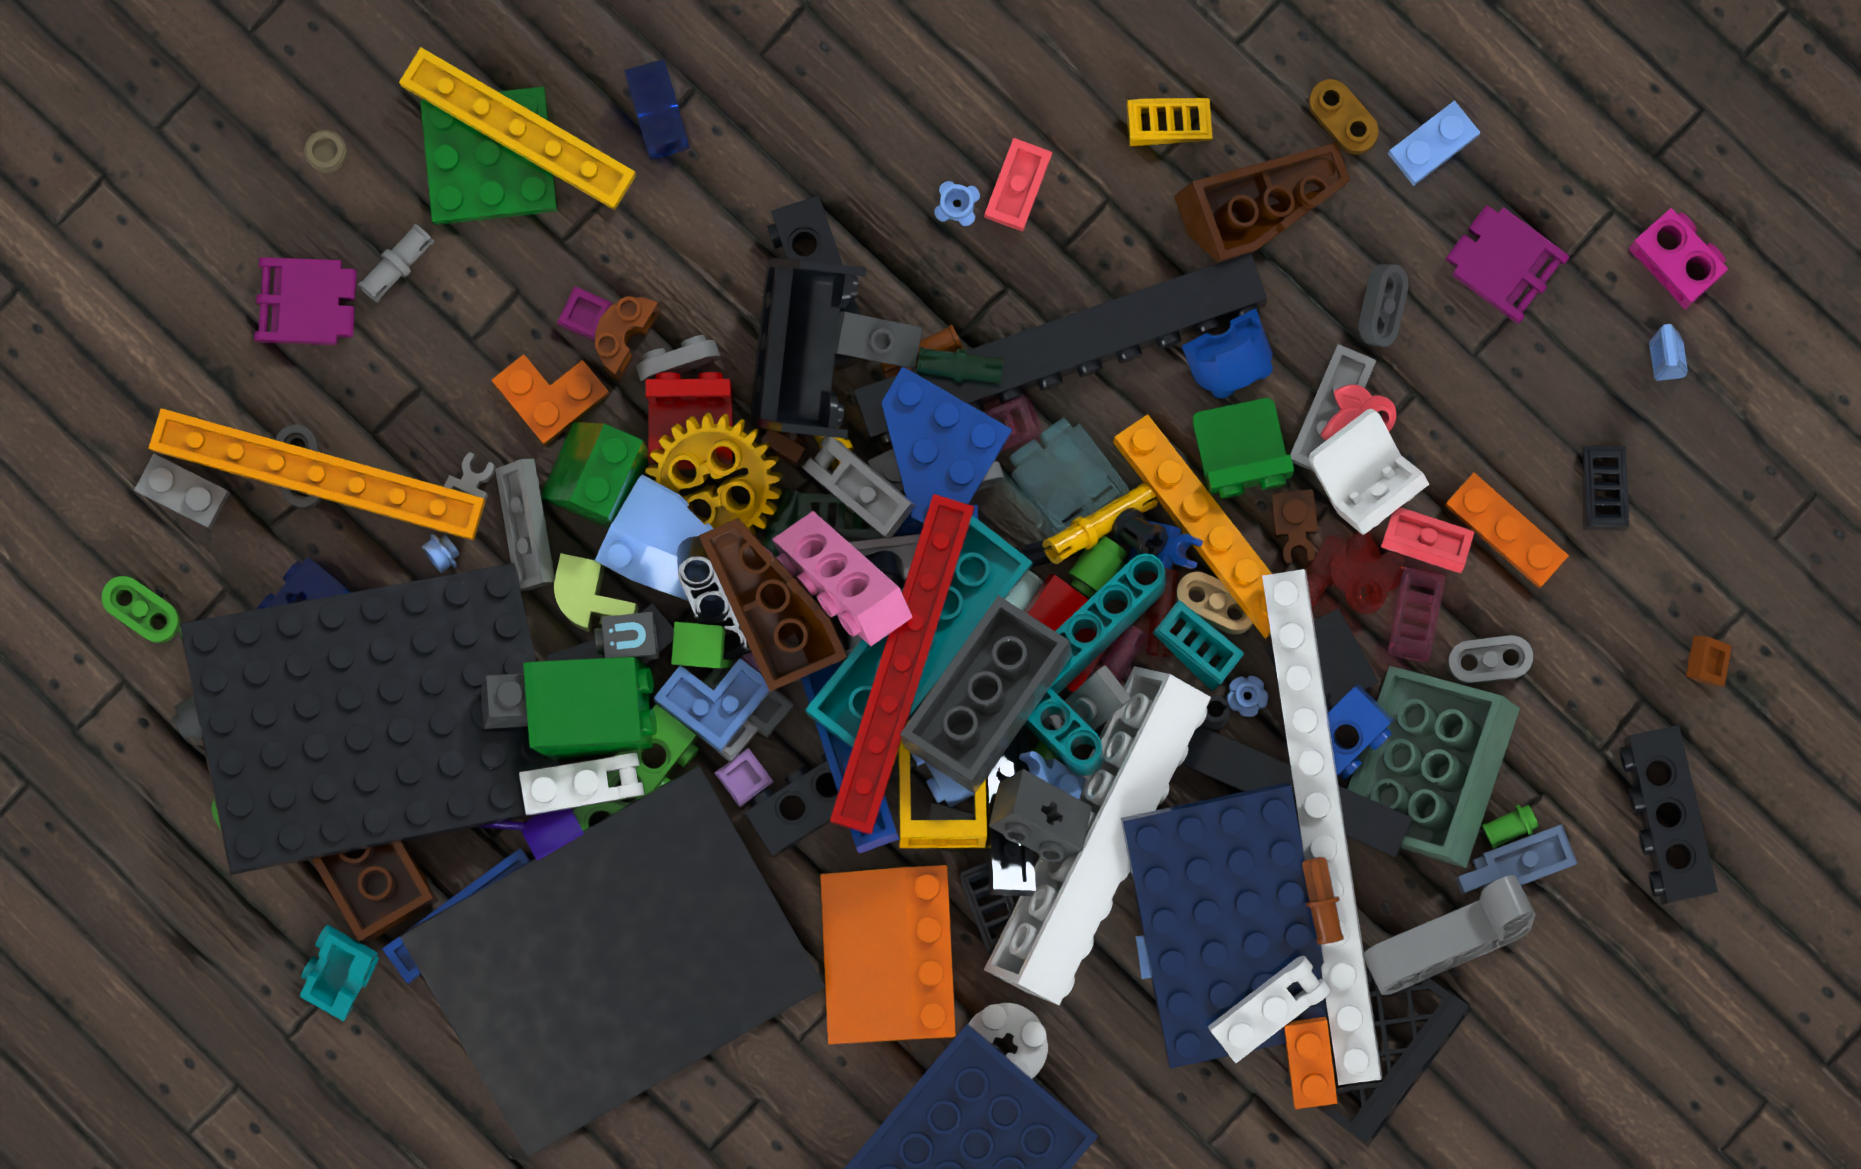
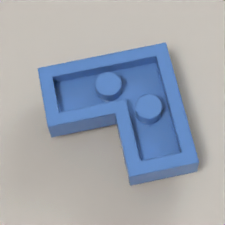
(716, 713)

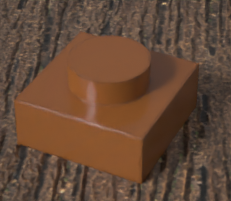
(1708, 661)

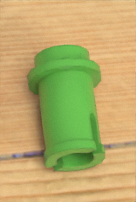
(1510, 826)

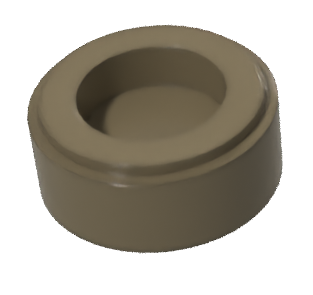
(325, 151)

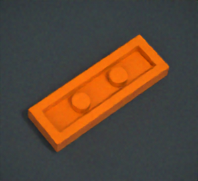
(1506, 530)

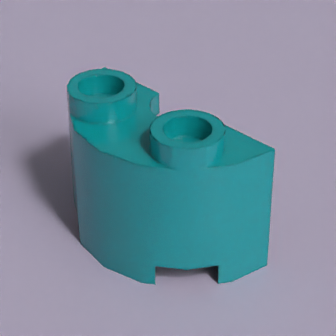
(338, 972)

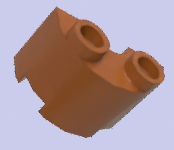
(618, 326)

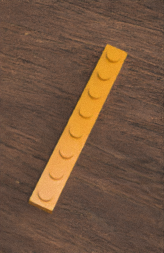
(317, 474)

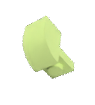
(578, 590)

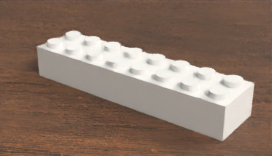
(1071, 898)

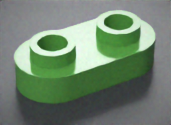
(142, 609)

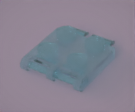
(1065, 474)

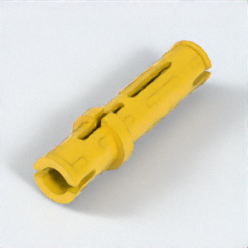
(1087, 530)

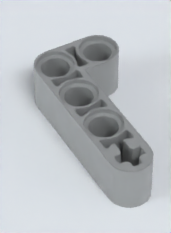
(1452, 939)

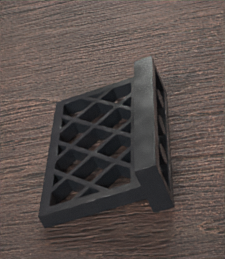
(1409, 1066)

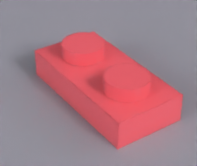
(1018, 184)
(1428, 539)

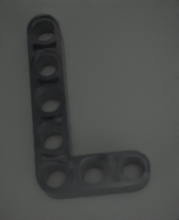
(703, 581)

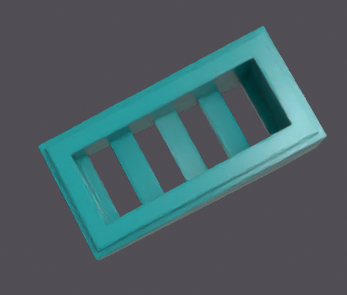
(1217, 644)

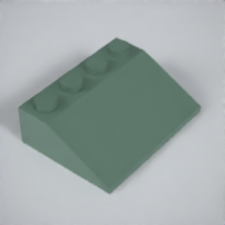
(1437, 760)

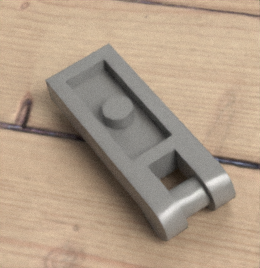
(860, 487)

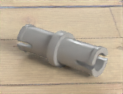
(395, 263)

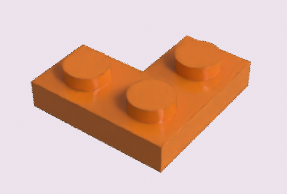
(547, 407)

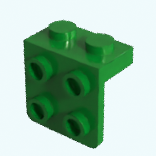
(1241, 448)

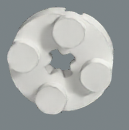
(1023, 1025)

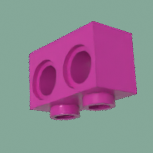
(1670, 265)

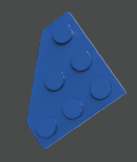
(939, 442)

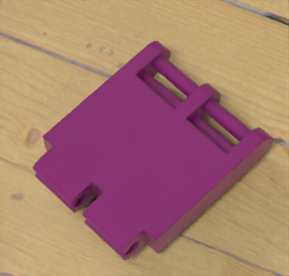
(1504, 261)
(306, 301)

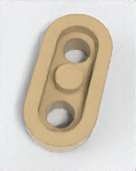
(1214, 604)

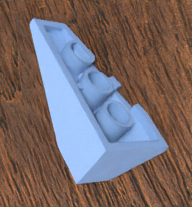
(647, 536)

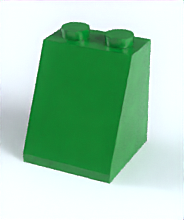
(595, 471)
(588, 706)

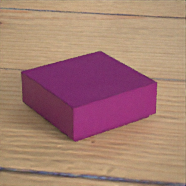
(583, 313)

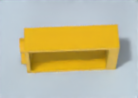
(937, 832)

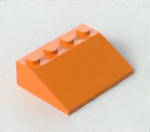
(888, 955)

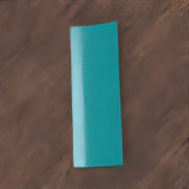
(984, 571)

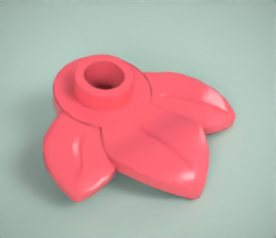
(1353, 402)

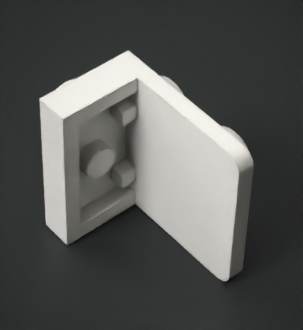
(1365, 472)

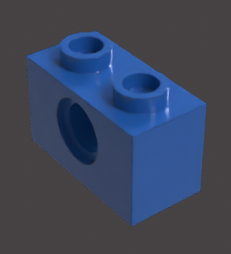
(1370, 721)

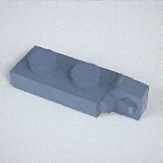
(1525, 858)

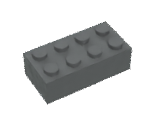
(986, 694)

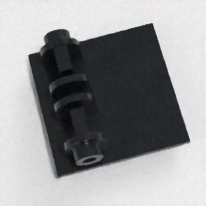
(1340, 658)

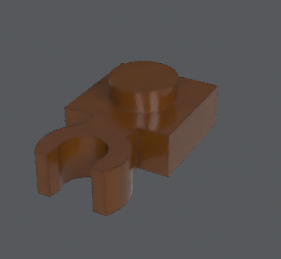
(1294, 517)

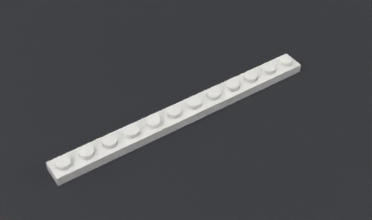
(1322, 818)

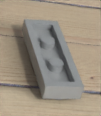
(1344, 369)
(525, 523)

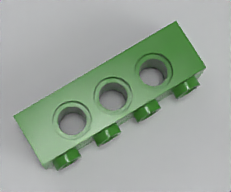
(679, 748)

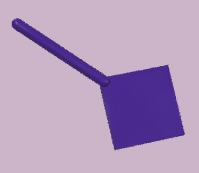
(545, 831)

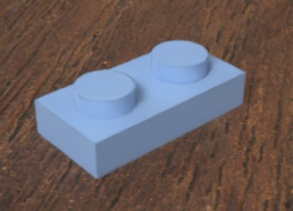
(1434, 143)

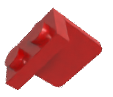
(677, 399)

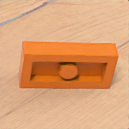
(1310, 1063)

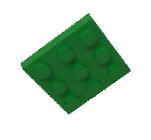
(479, 177)

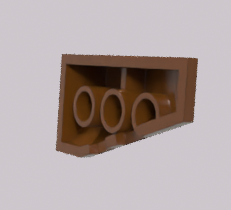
(1253, 204)
(776, 614)

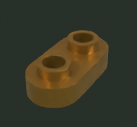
(1342, 116)

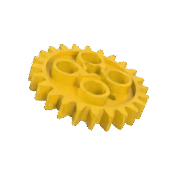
(700, 447)

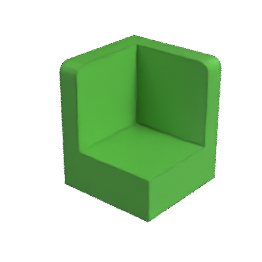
(699, 645)

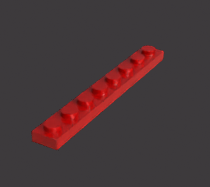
(902, 666)

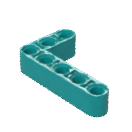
(1108, 629)

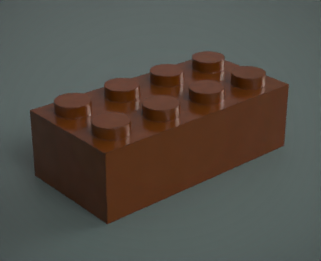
(376, 887)

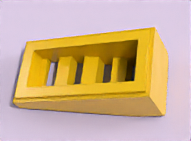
(1168, 105)

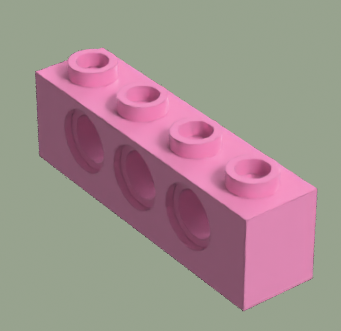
(841, 579)

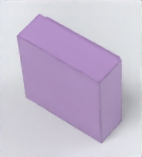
(744, 777)

